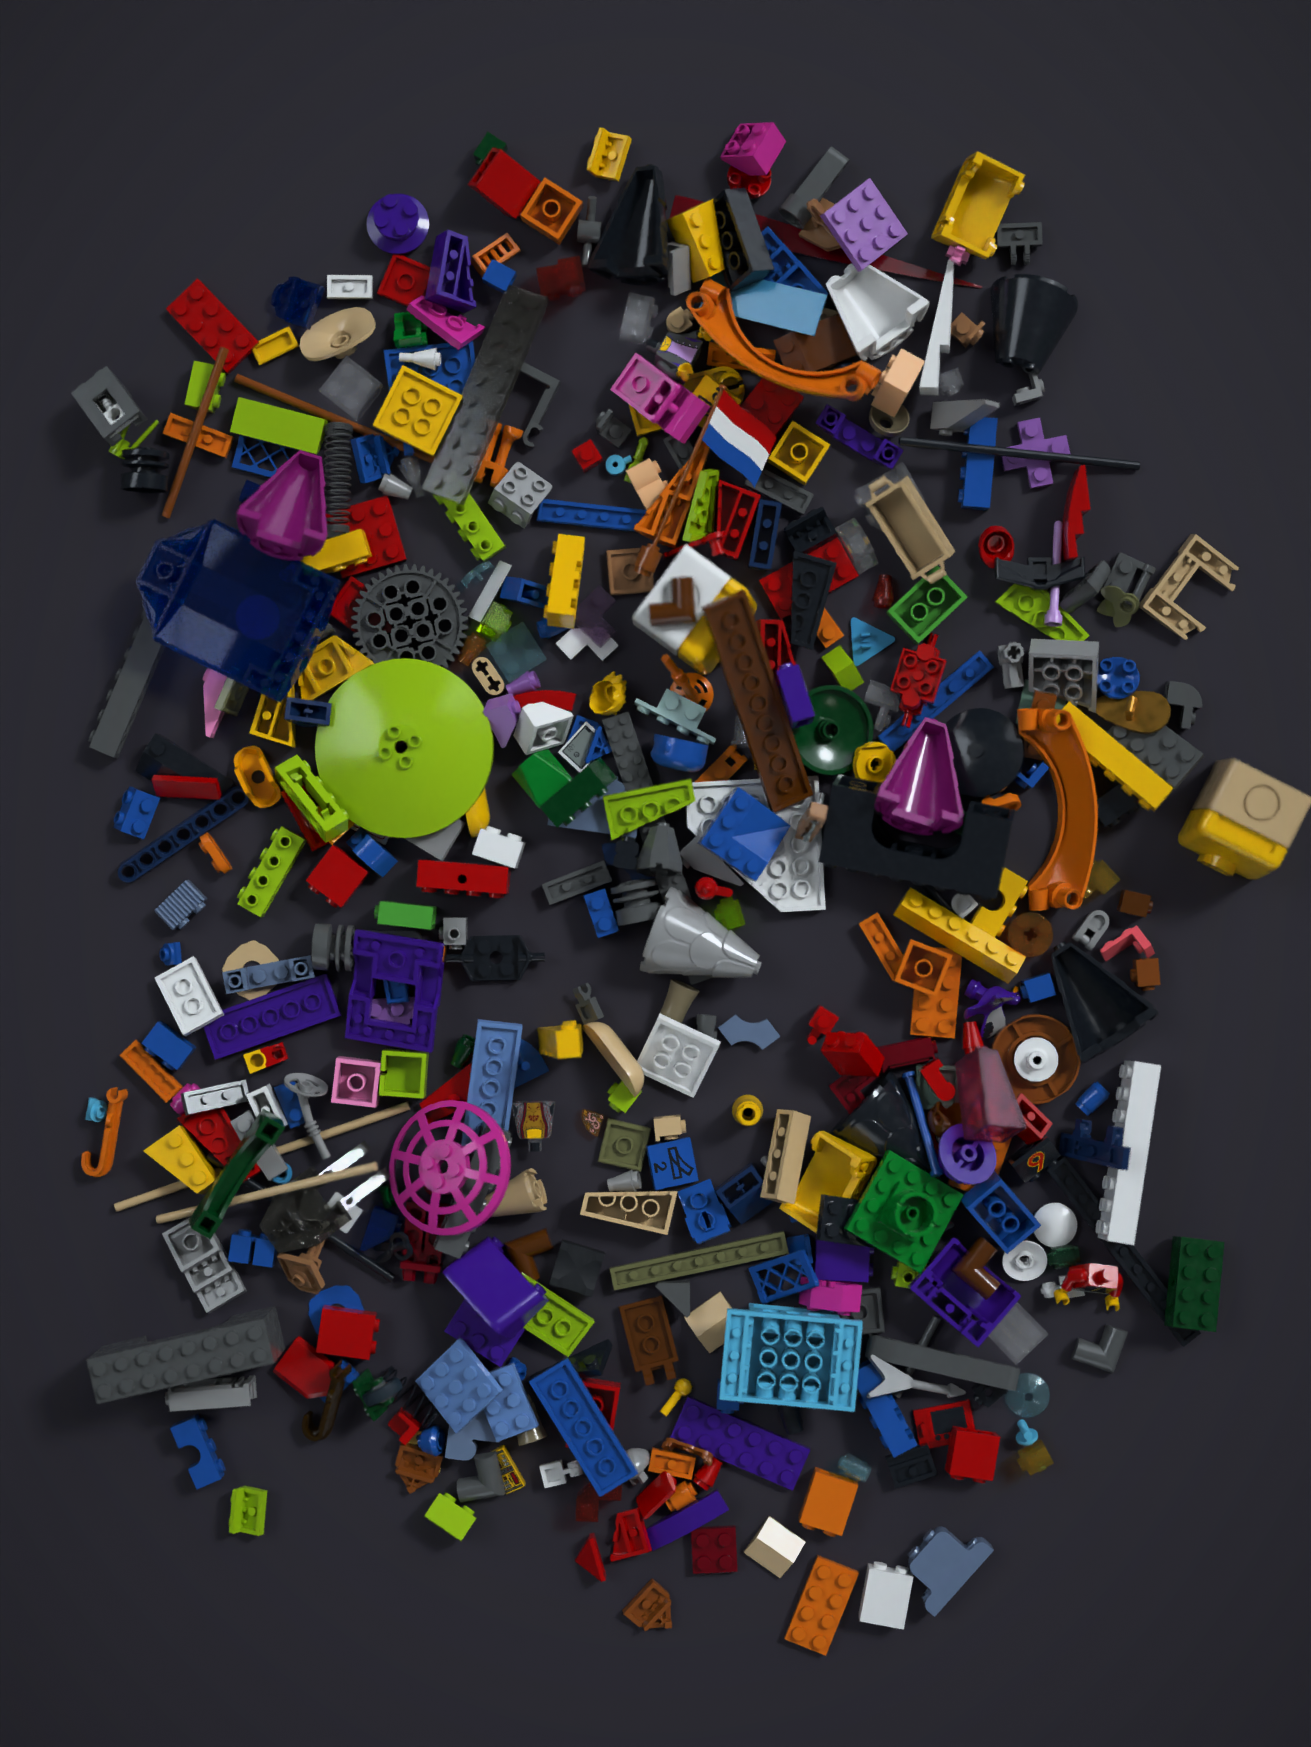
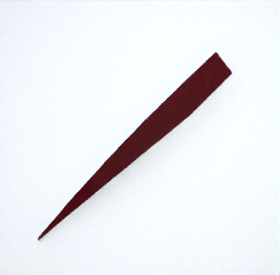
(790, 237)

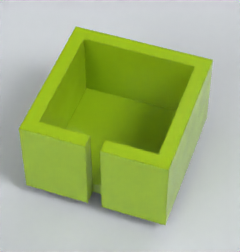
(405, 1073)

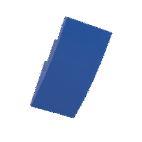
(787, 267)

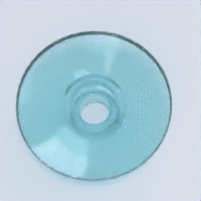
(1026, 1384)

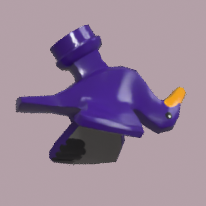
(990, 1005)

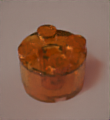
(1040, 927)

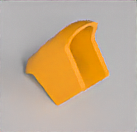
(246, 763)

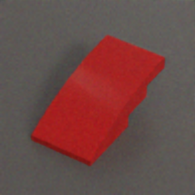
(1076, 505)

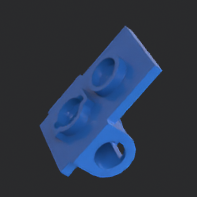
(704, 1213)

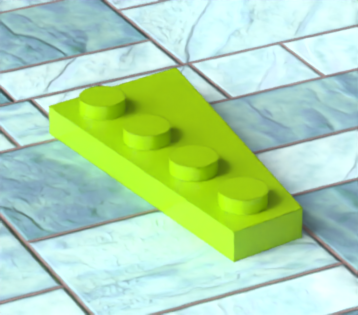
(1032, 607)
(643, 805)

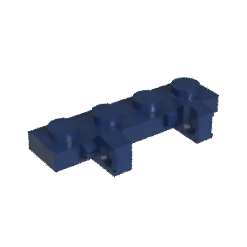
(1105, 1153)

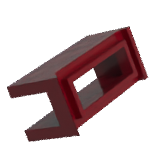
(908, 1052)

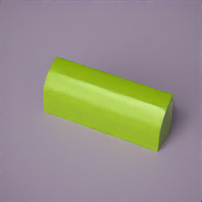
(278, 425)

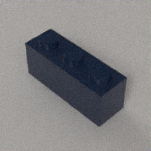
(765, 535)

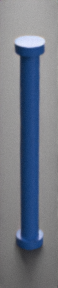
(923, 1126)

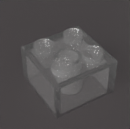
(351, 388)

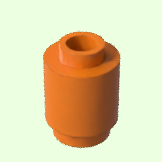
(682, 1497)

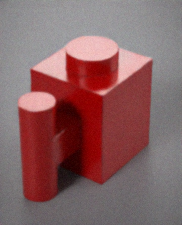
(822, 1022)

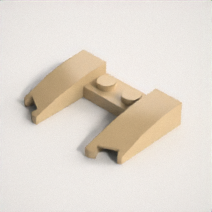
(1192, 555)

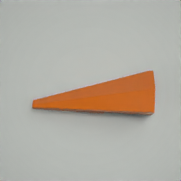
(651, 521)

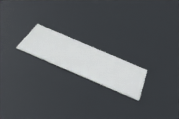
(489, 591)

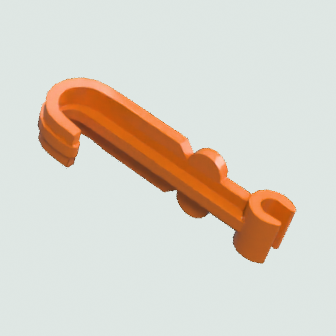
(109, 1136)

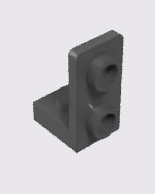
(612, 428)

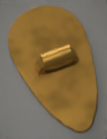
(1138, 712)

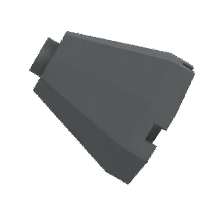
(660, 853)

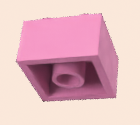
(356, 1081)

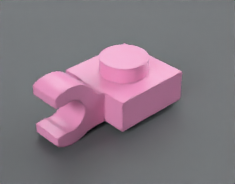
(957, 255)

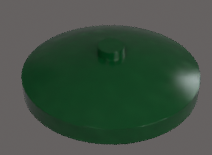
(838, 728)

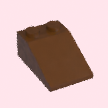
(818, 352)

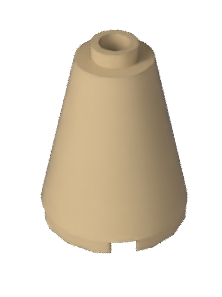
(522, 1195)

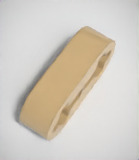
(484, 679)

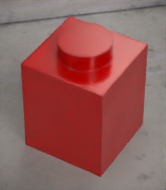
(587, 455)

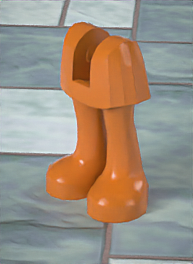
(509, 435)

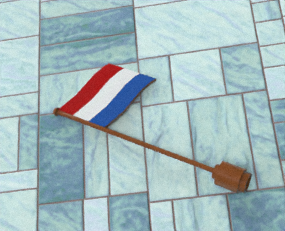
(735, 439)

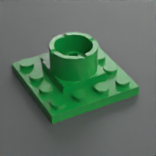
(903, 1211)

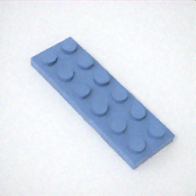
(493, 1073)

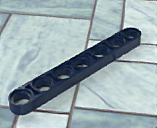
(176, 843)

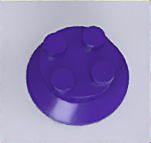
(397, 223)
(965, 1160)

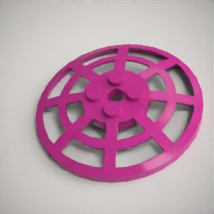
(458, 1168)

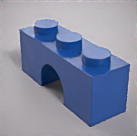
(193, 1432)

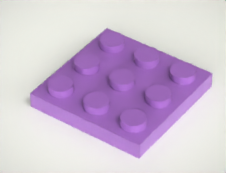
(864, 224)

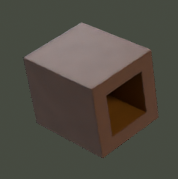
(1134, 903)

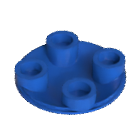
(1117, 677)

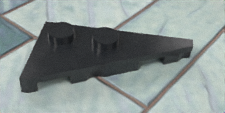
(590, 1361)

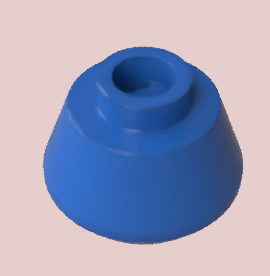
(432, 1440)

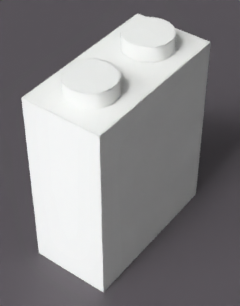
(886, 1595)

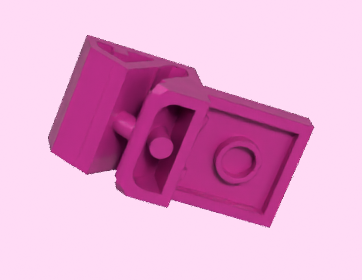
(660, 398)

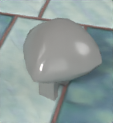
(640, 1458)

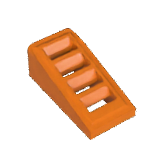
(490, 249)

